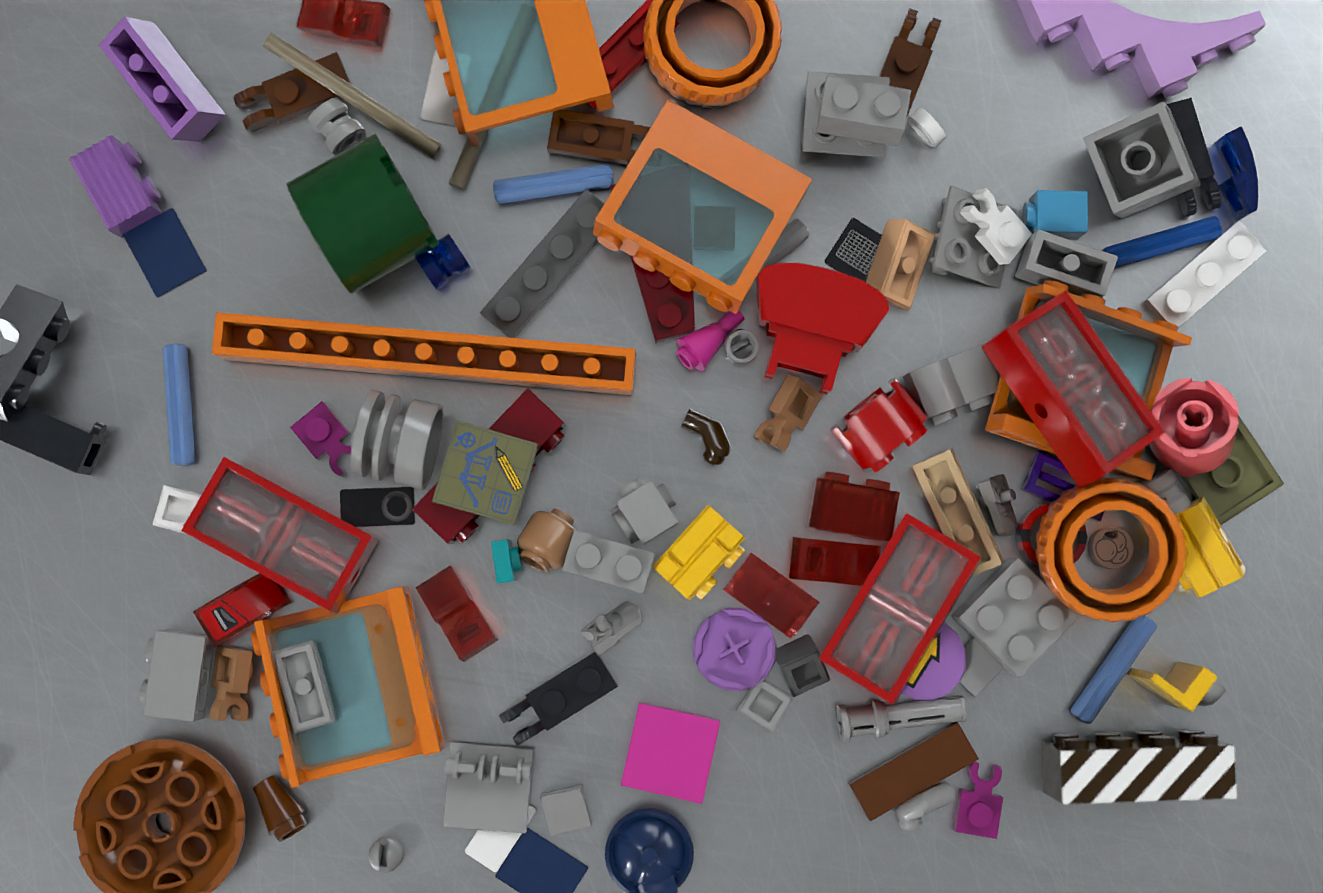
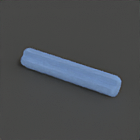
(553, 183)
(178, 404)
(1113, 669)

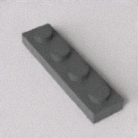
(545, 267)

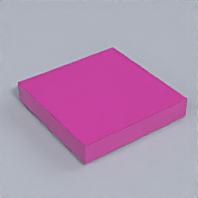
(670, 752)

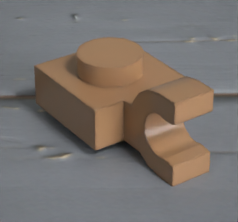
(792, 410)
(231, 677)

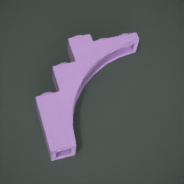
(1160, 50)

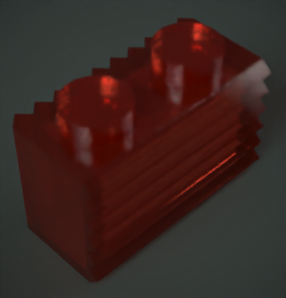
(853, 508)

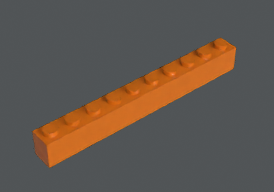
(424, 353)

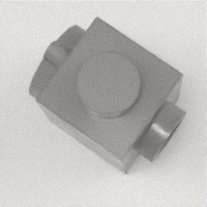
(644, 511)

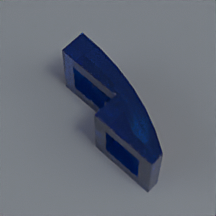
(1242, 187)

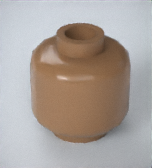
(546, 540)

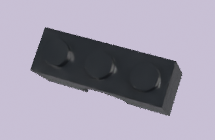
(36, 326)

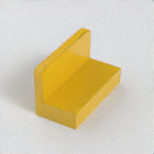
(1181, 688)

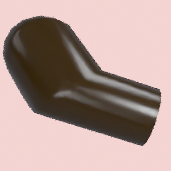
(712, 433)

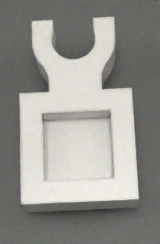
(999, 226)

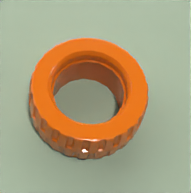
(711, 86)
(1162, 567)

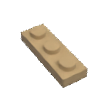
(957, 507)

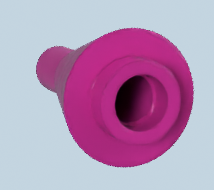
(701, 345)

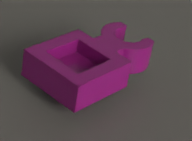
(323, 435)
(978, 809)

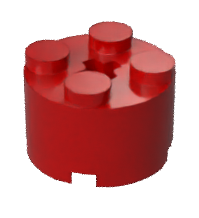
(880, 426)

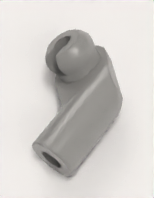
(912, 810)

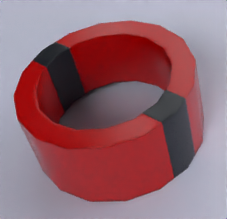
(1023, 541)

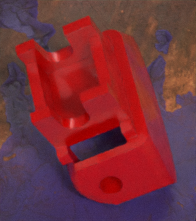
(815, 318)

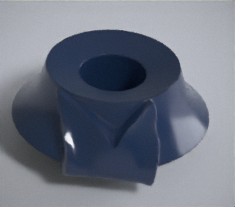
(649, 852)

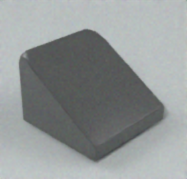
(801, 665)

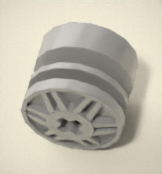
(387, 438)

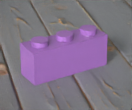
(161, 79)

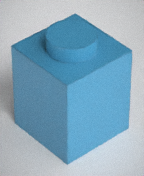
(1057, 213)

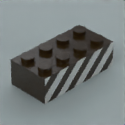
(1139, 768)

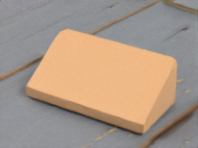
(900, 261)

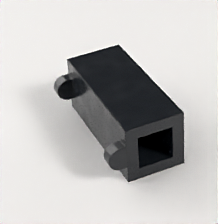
(54, 438)

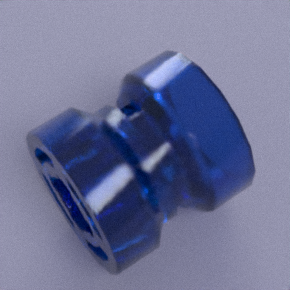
(443, 262)

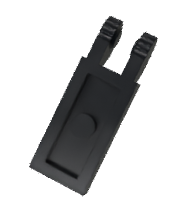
(1192, 136)
(563, 696)

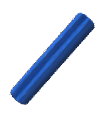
(1165, 241)

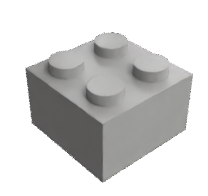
(1141, 160)
(1014, 616)

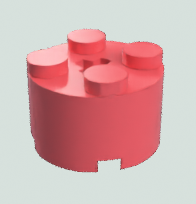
(1197, 424)

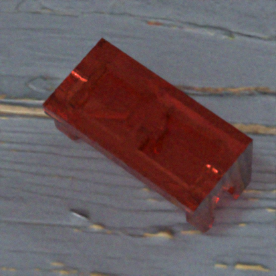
(771, 595)

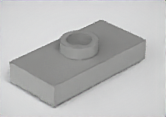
(304, 686)

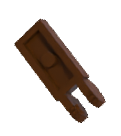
(907, 60)
(288, 94)
(593, 136)

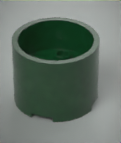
(362, 214)

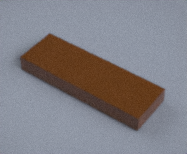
(913, 771)

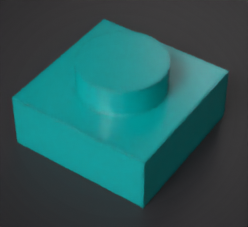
(506, 561)

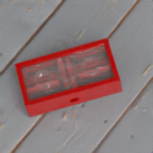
(1073, 389)
(280, 535)
(900, 608)

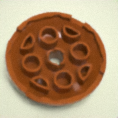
(119, 829)

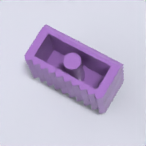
(116, 185)

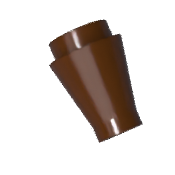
(279, 809)

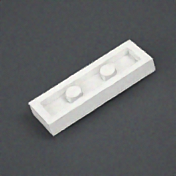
(1205, 275)

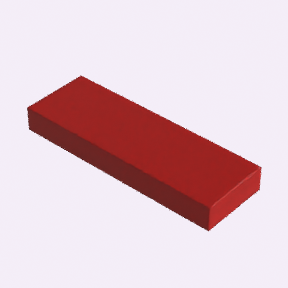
(624, 51)

